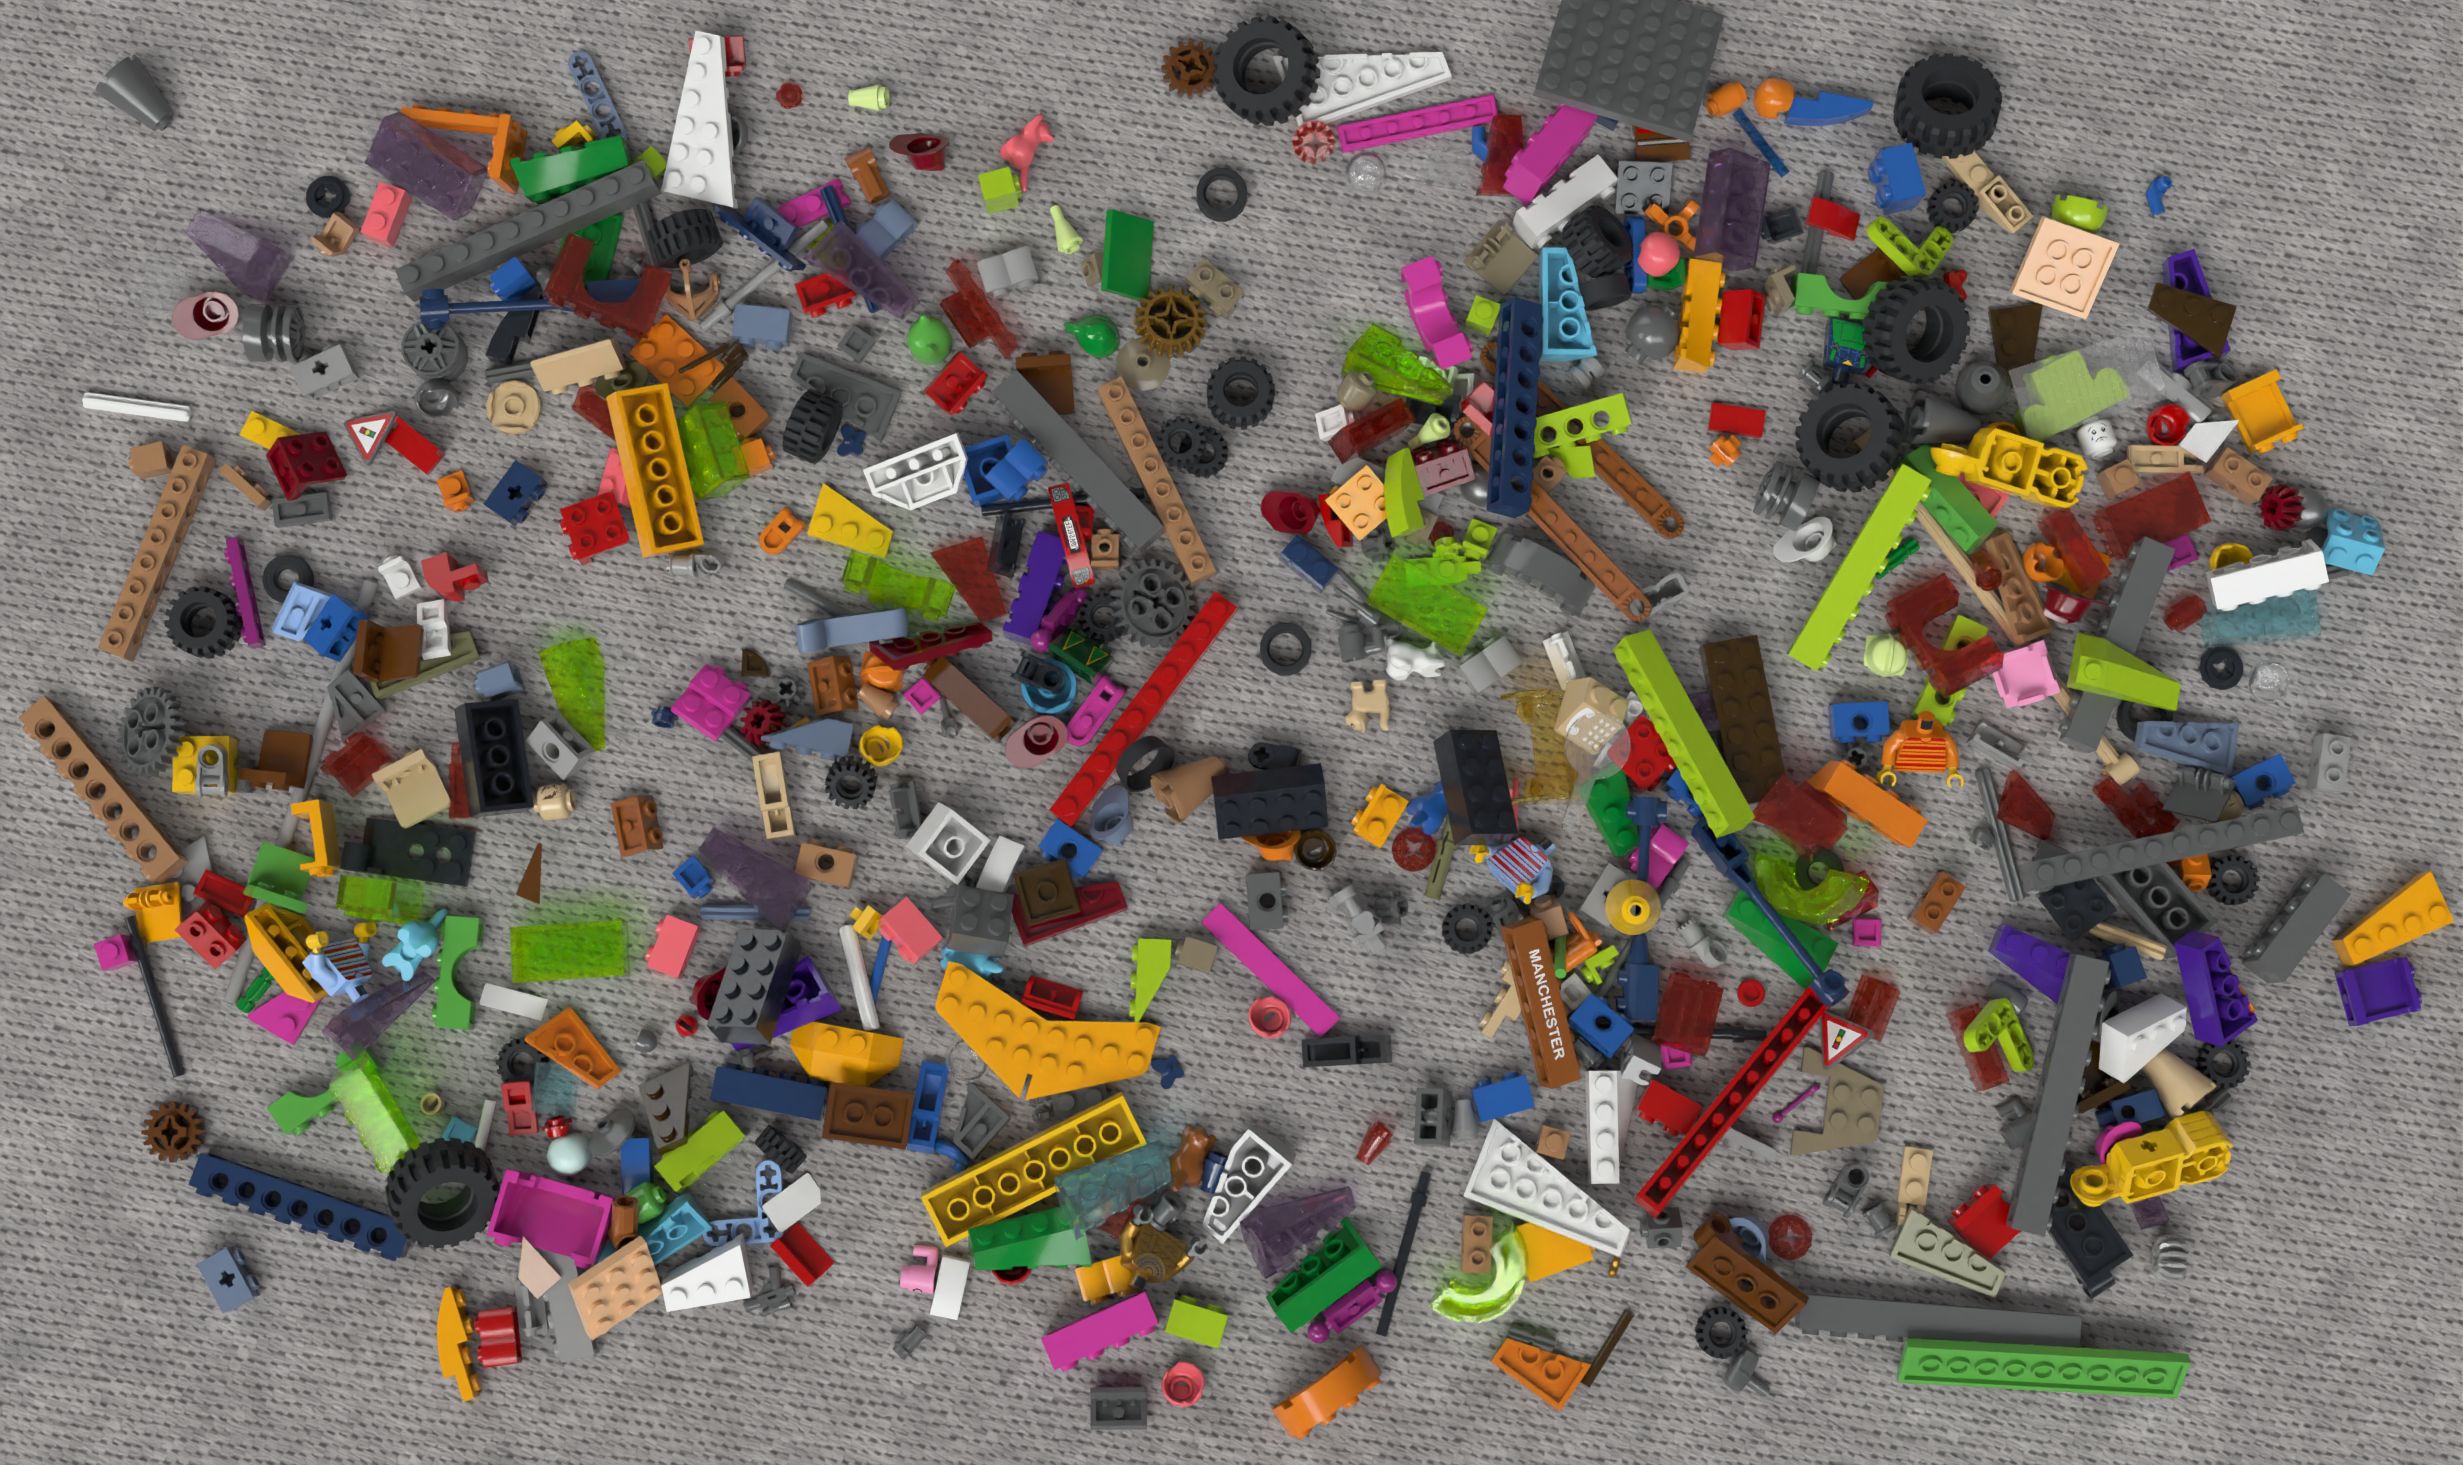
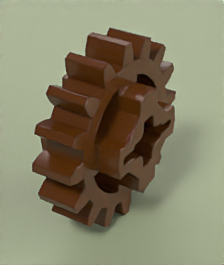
(1180, 64)
(173, 1143)

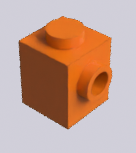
(757, 455)

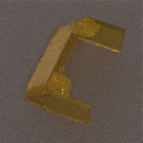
(1553, 772)

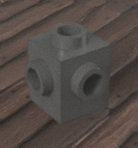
(1663, 1231)

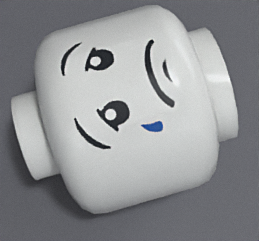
(2096, 438)

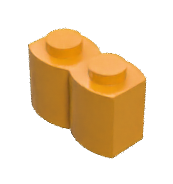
(1103, 1279)

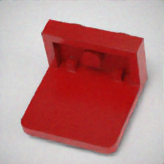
(593, 527)
(1647, 755)
(1983, 1220)

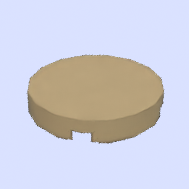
(513, 407)

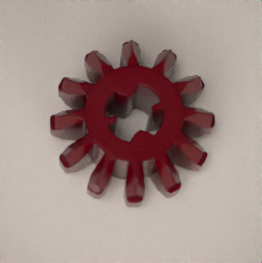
(2281, 507)
(762, 720)

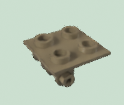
(1500, 258)

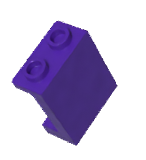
(2378, 991)

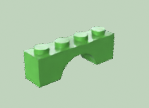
(1814, 294)
(453, 1006)
(295, 1111)

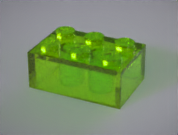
(711, 451)

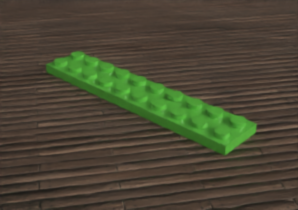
(2042, 1368)

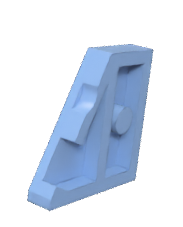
(299, 611)

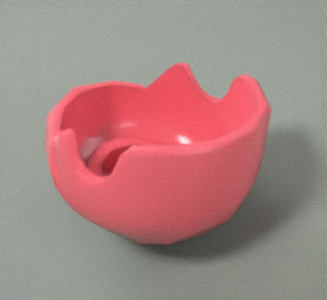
(1658, 254)
(1277, 1024)
(1179, 1394)

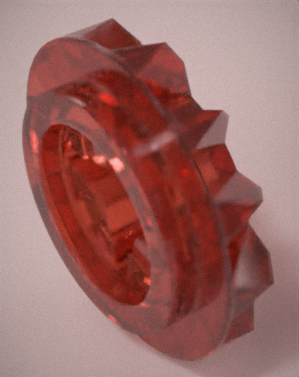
(1305, 134)
(1400, 849)
(1779, 1229)

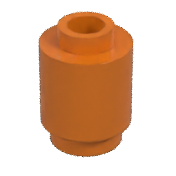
(1725, 99)

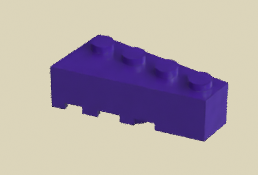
(2185, 273)
(806, 1000)

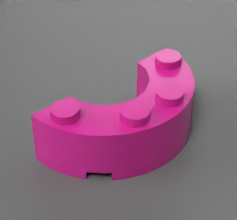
(1430, 314)

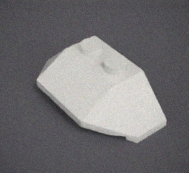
(920, 474)

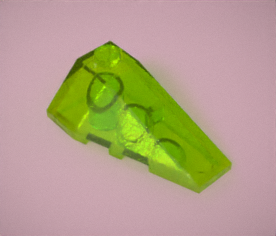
(1395, 367)

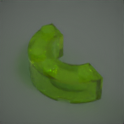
(896, 587)
(1816, 906)
(1495, 1297)

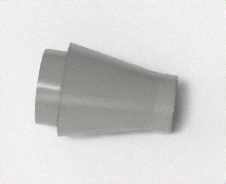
(1464, 1122)

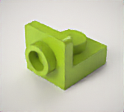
(1478, 540)
(1601, 959)

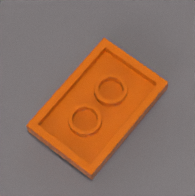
(669, 350)

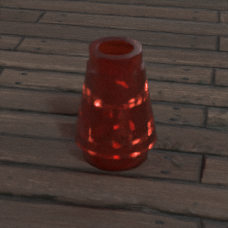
(1985, 571)
(1374, 1142)

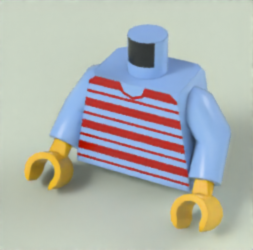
(1519, 865)
(343, 964)

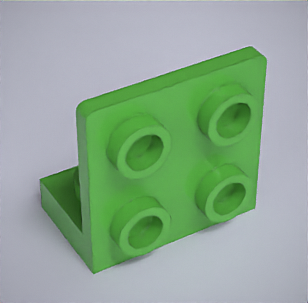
(278, 877)

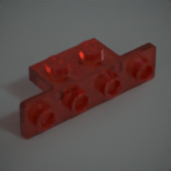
(973, 314)
(2138, 811)

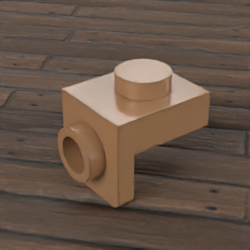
(336, 235)

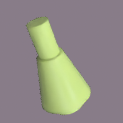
(1067, 238)
(1435, 428)

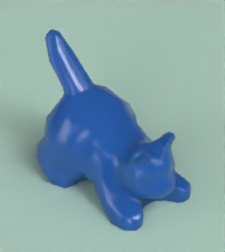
(1428, 810)

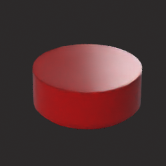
(1750, 993)

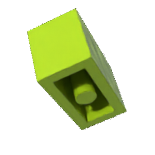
(1000, 190)
(1196, 1322)

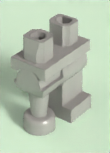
(1360, 919)

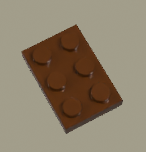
(868, 1115)

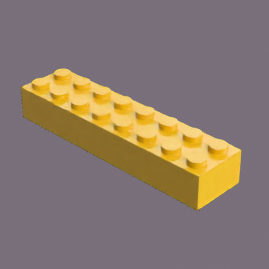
(1028, 1168)

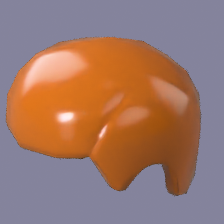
(1772, 97)
(2032, 563)

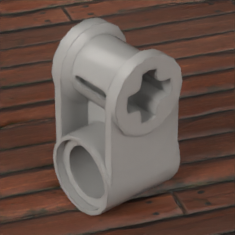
(211, 773)

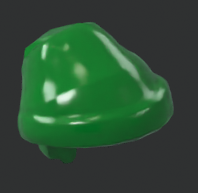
(1095, 335)

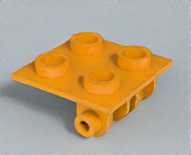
(1359, 502)
(156, 910)

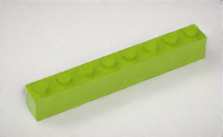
(1859, 567)
(1683, 733)

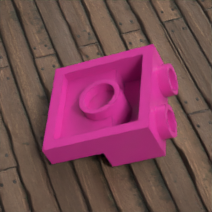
(712, 702)

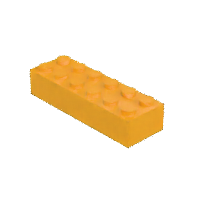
(654, 470)

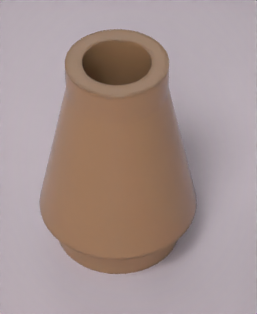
(878, 701)

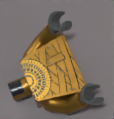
(1152, 1253)

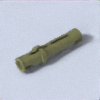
(1441, 863)

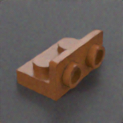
(832, 685)
(637, 825)

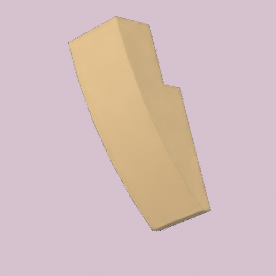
(774, 796)

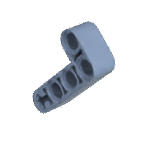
(851, 629)

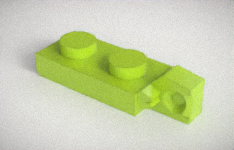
(1450, 571)

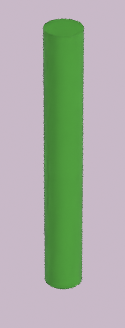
(1560, 956)

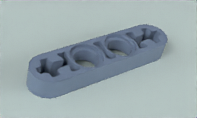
(597, 100)

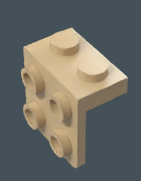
(413, 787)

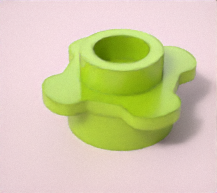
(1446, 548)

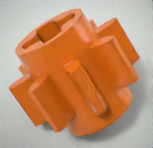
(1725, 450)

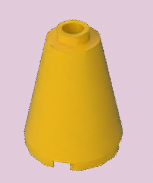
(1621, 900)

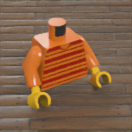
(1920, 747)

